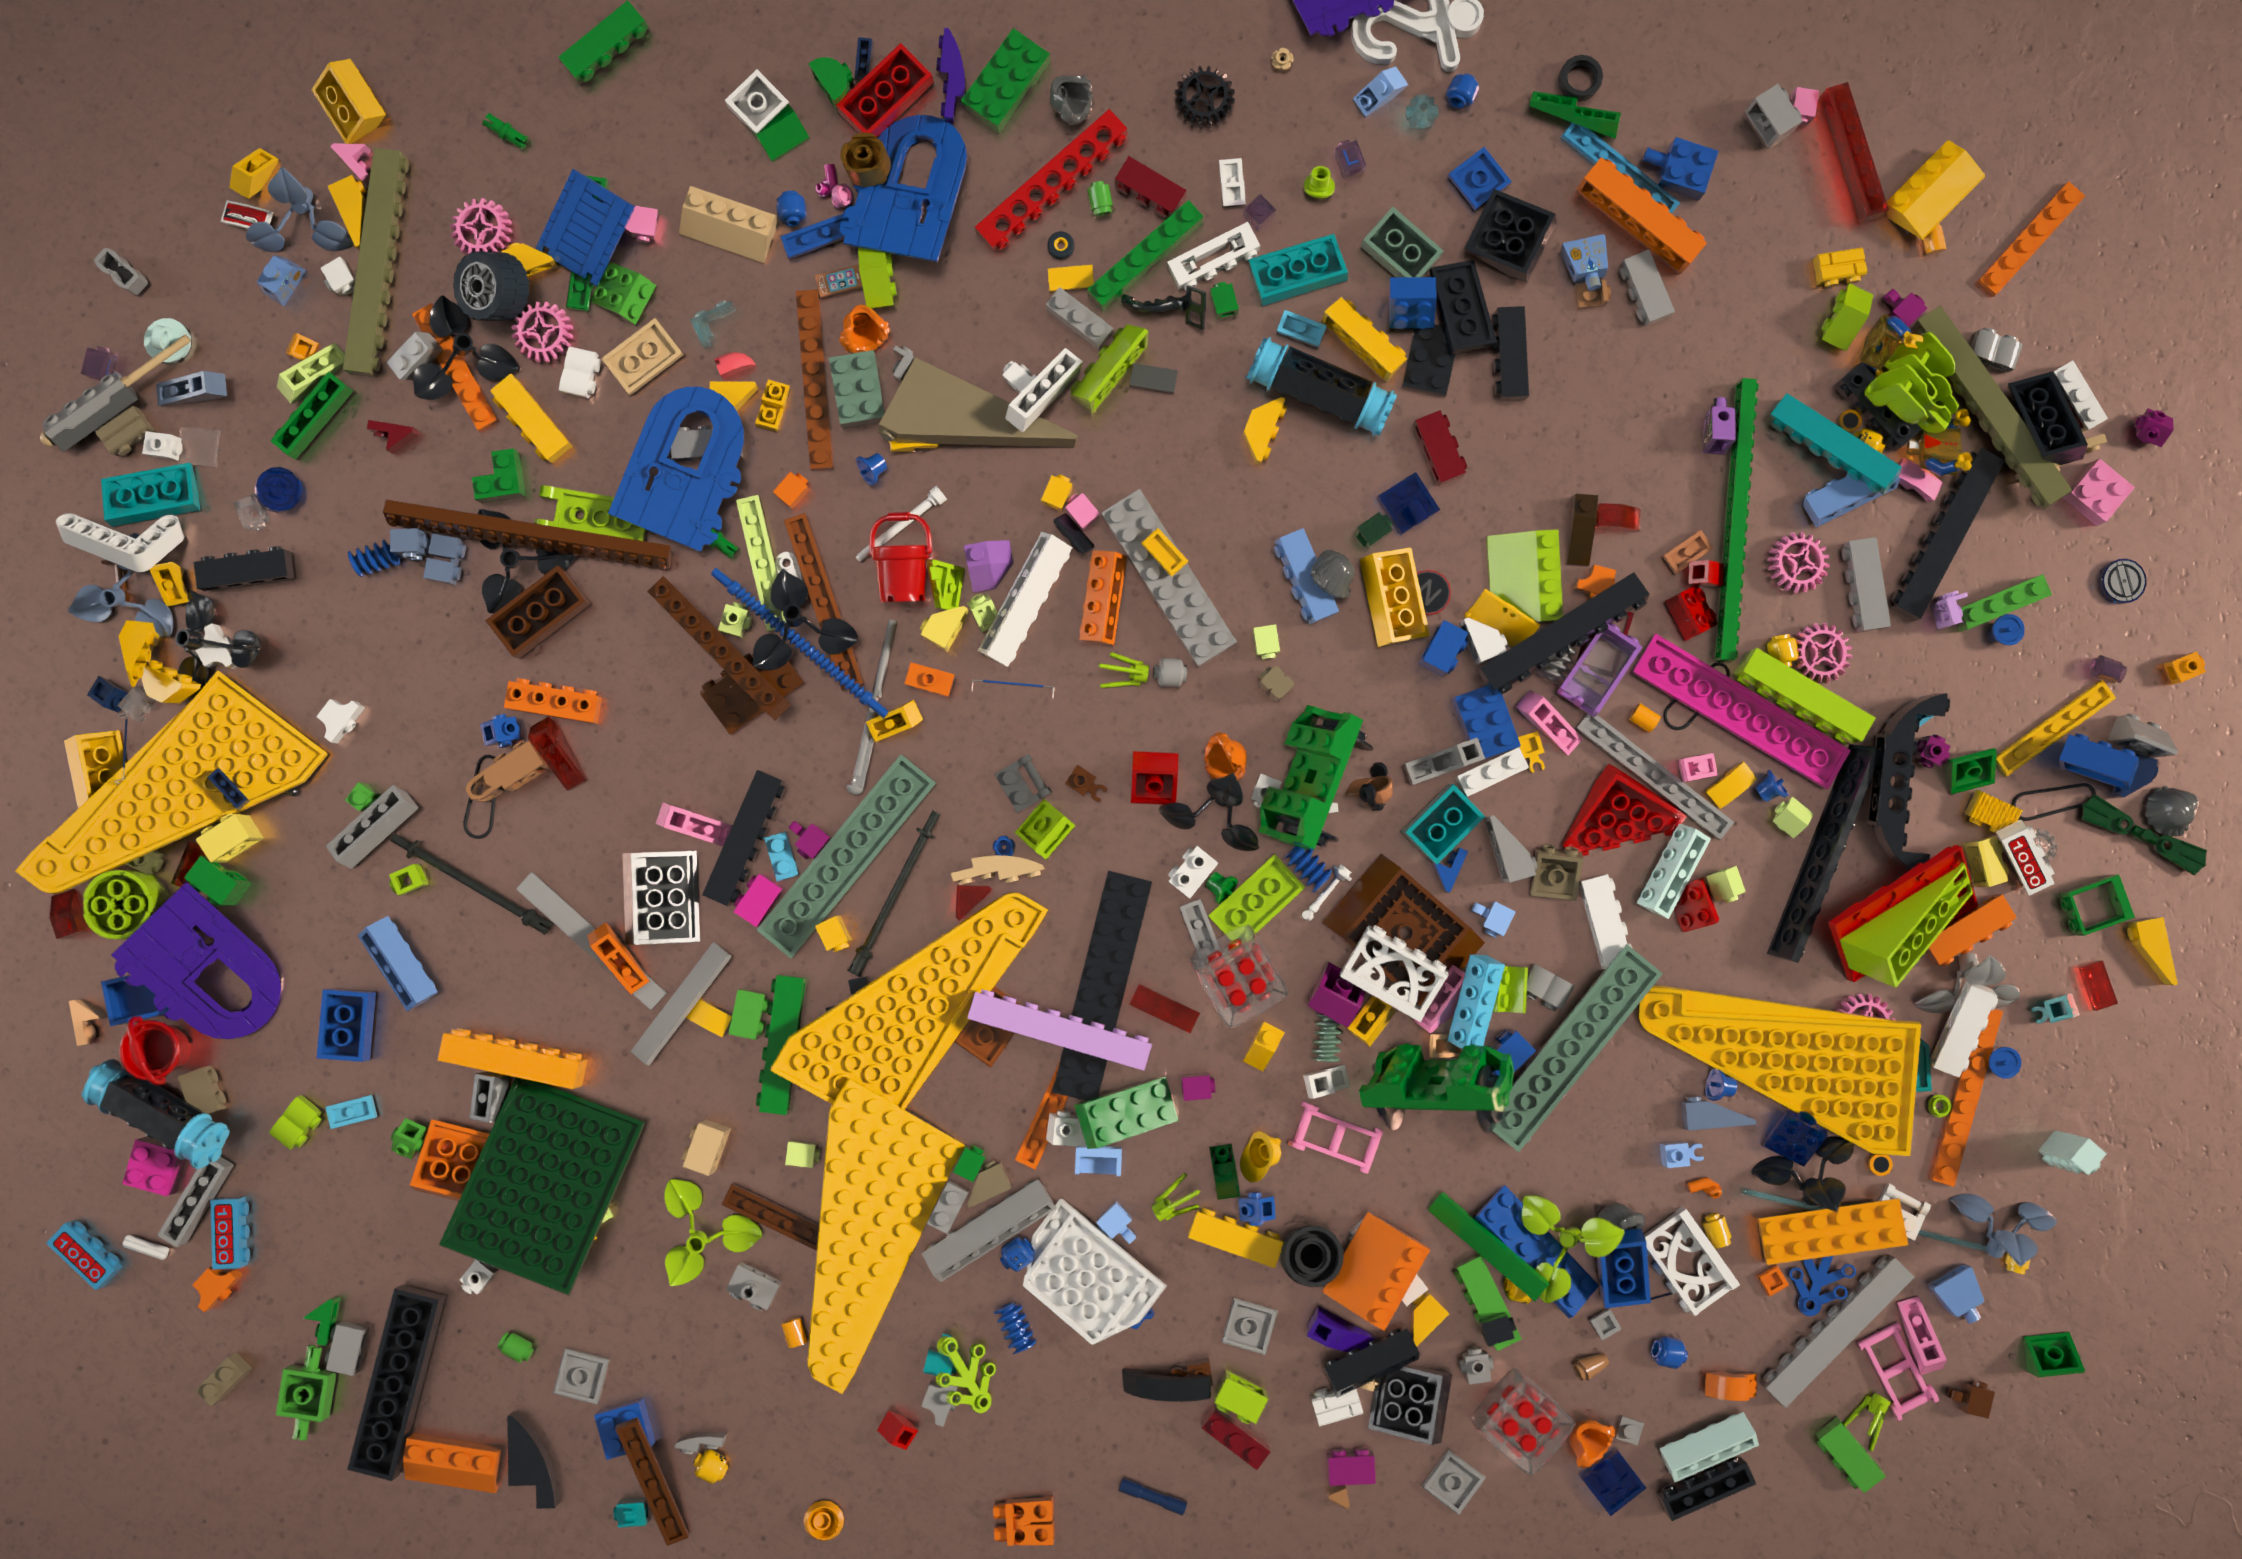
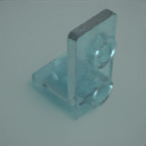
(703, 317)

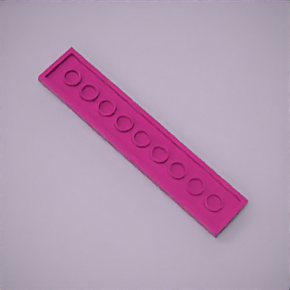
(1741, 711)

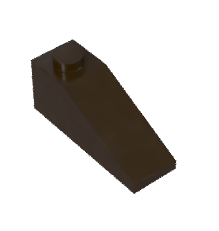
(1581, 529)

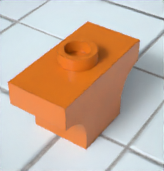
(1597, 581)
(929, 679)
(215, 1286)

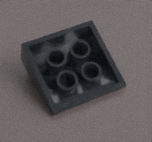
(1511, 235)
(1411, 1404)

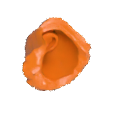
(863, 330)
(1224, 757)
(1590, 1441)

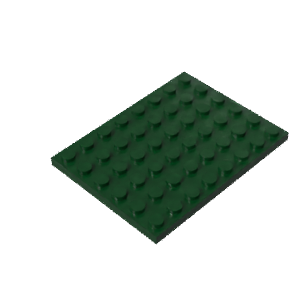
(542, 1184)

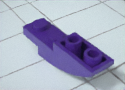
(952, 70)

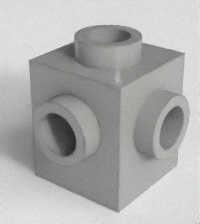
(1481, 1372)

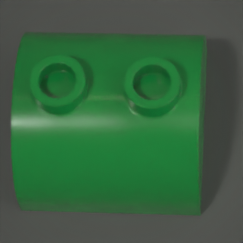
(832, 78)

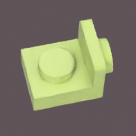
(983, 611)

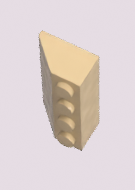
(727, 224)

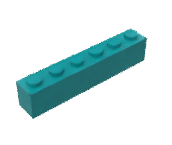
(1835, 444)

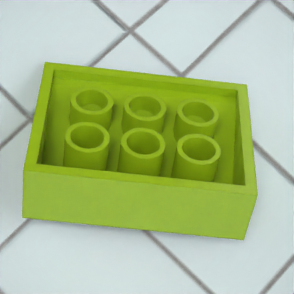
(1110, 367)
(1527, 572)

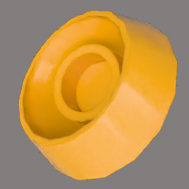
(816, 1520)

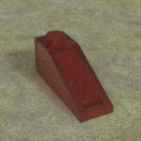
(556, 752)
(1164, 1008)

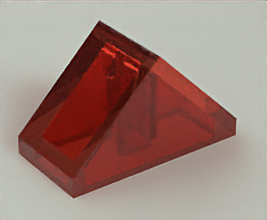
(968, 897)

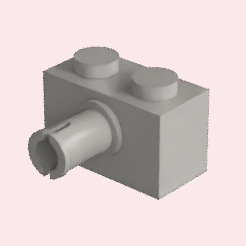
(753, 1286)

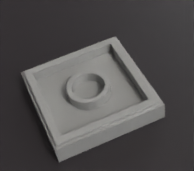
(1249, 1326)
(581, 1376)
(1453, 1481)

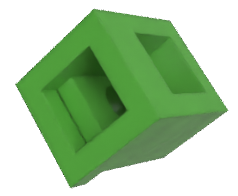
(362, 796)

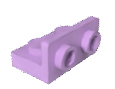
(1946, 610)

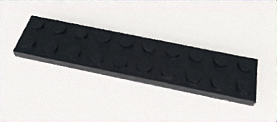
(1824, 853)
(1104, 978)

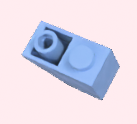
(1380, 90)

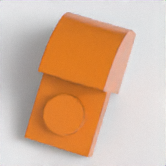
(1731, 1386)

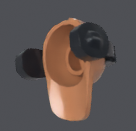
(1374, 790)

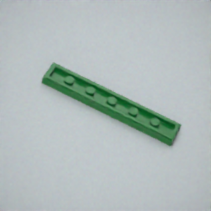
(579, 288)
(1489, 1246)

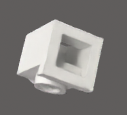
(1017, 376)
(483, 1271)

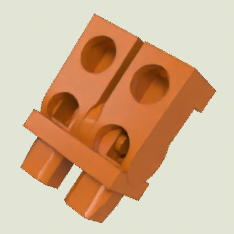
(1027, 1521)

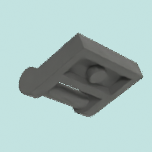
(1016, 787)

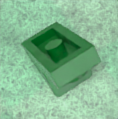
(327, 1316)

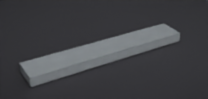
(681, 1004)

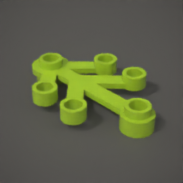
(967, 1376)

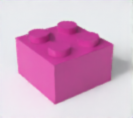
(153, 1167)

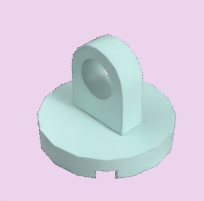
(163, 334)

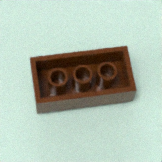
(537, 612)

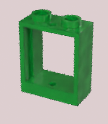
(2118, 899)

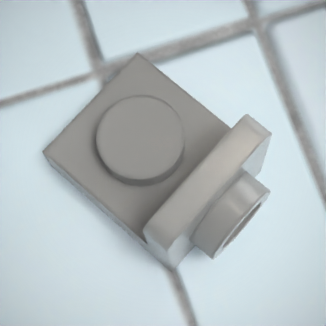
(902, 366)

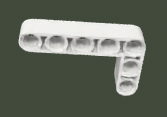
(132, 553)

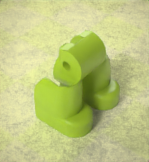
(1917, 385)

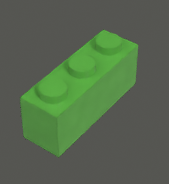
(1849, 1455)

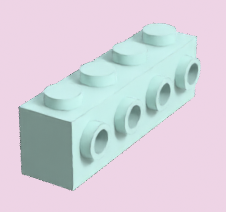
(1673, 870)
(2072, 1153)
(1709, 1446)

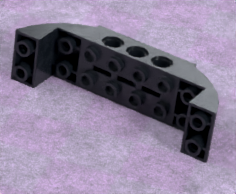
(1899, 739)

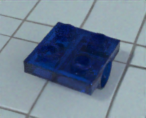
(1408, 503)
(1796, 1137)
(1613, 1482)

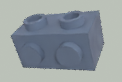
(409, 543)

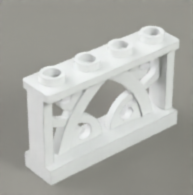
(1407, 1002)
(1718, 1271)

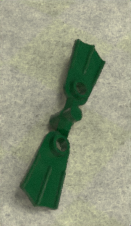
(2107, 816)

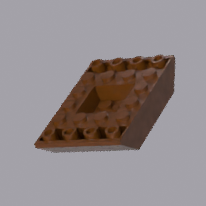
(1393, 899)

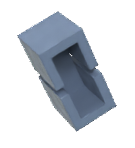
(447, 548)

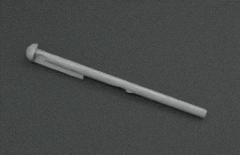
(867, 742)

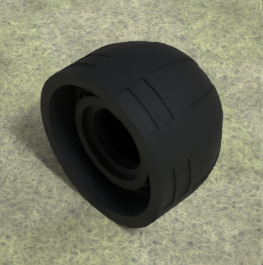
(1311, 1256)

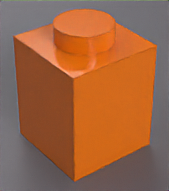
(792, 489)

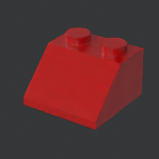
(1154, 777)

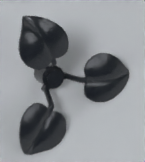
(446, 320)
(500, 590)
(787, 595)
(200, 613)
(1226, 792)
(1824, 1192)

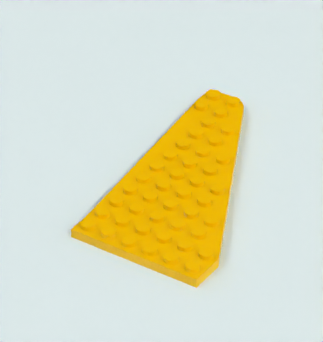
(169, 787)
(911, 1015)
(1837, 1066)
(875, 1201)

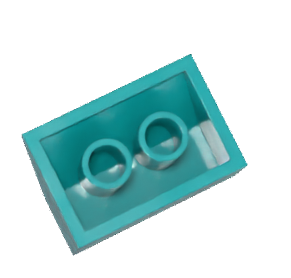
(1443, 823)

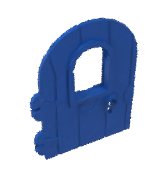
(891, 213)
(682, 499)

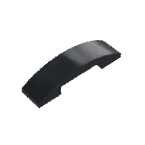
(1166, 1388)

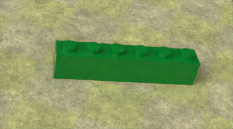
(1145, 255)
(785, 1021)

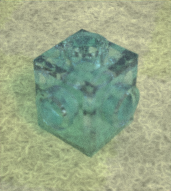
(1421, 119)

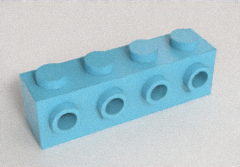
(1476, 1001)

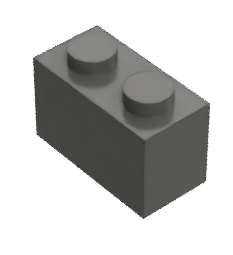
(488, 1096)

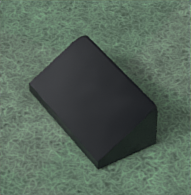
(1073, 534)

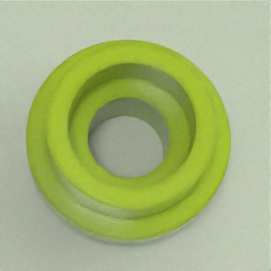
(1946, 1105)

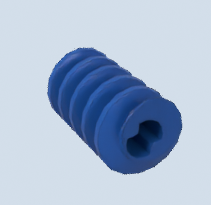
(373, 559)
(1309, 867)
(1015, 1327)

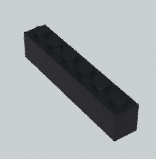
(743, 838)

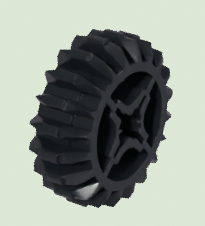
(1197, 79)

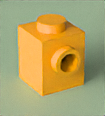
(2185, 667)

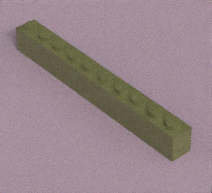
(375, 262)
(1996, 413)

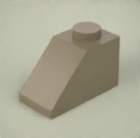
(989, 1183)

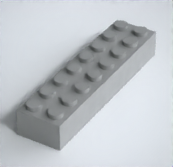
(1178, 597)

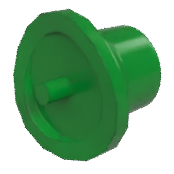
(1221, 886)

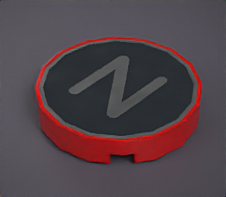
(1434, 591)

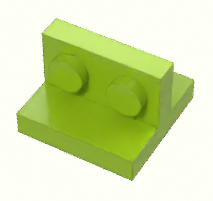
(1044, 829)
(1512, 990)

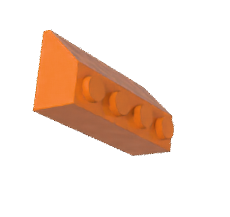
(452, 1462)

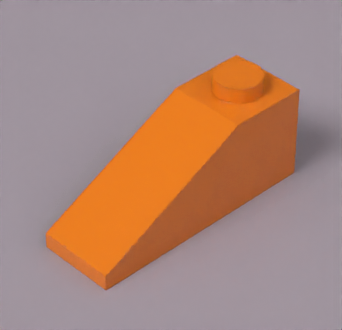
(617, 958)

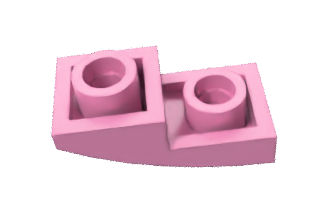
(1919, 479)

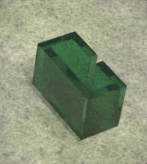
(1373, 530)

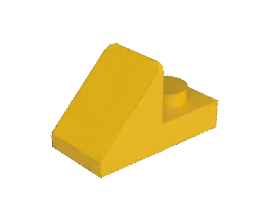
(169, 583)

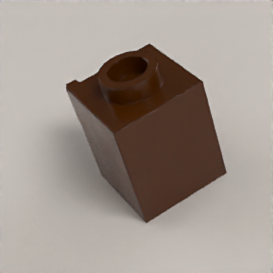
(1083, 782)
(1198, 1366)
(1974, 1399)

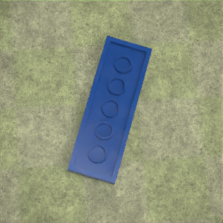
(1504, 1220)

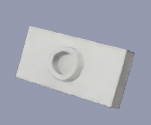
(214, 655)
(339, 718)

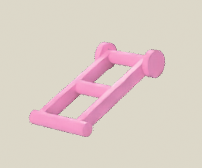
(1299, 1143)
(1896, 1408)

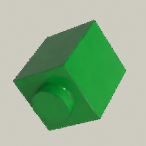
(1223, 300)
(970, 1162)

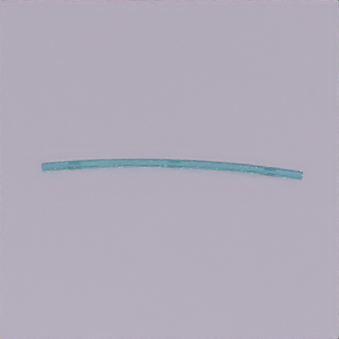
(1803, 1205)

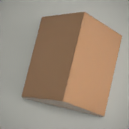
(1339, 1496)

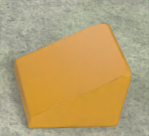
(301, 347)

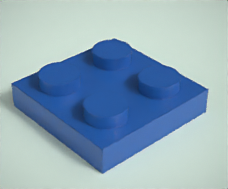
(1479, 177)

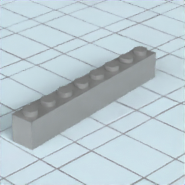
(1837, 1330)

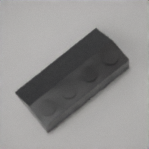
(2049, 418)

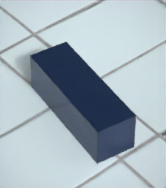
(863, 58)
(228, 789)

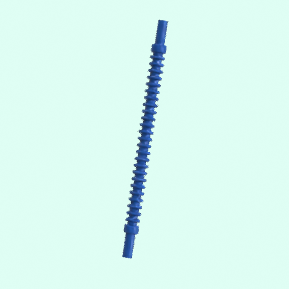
(734, 588)

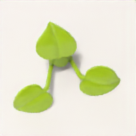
(1599, 1239)
(684, 1262)

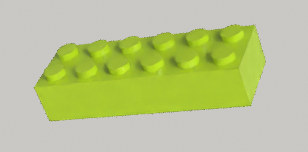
(1803, 696)

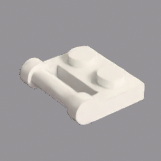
(1911, 1222)

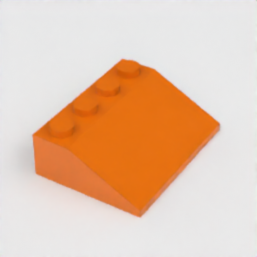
(447, 1159)
(1377, 1271)

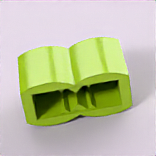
(296, 1122)

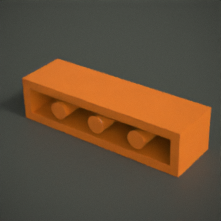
(1971, 928)

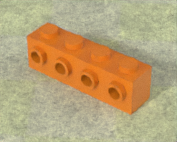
(1103, 597)
(553, 702)

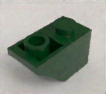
(1224, 1172)

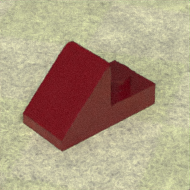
(397, 434)

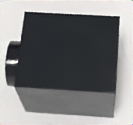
(1497, 1328)

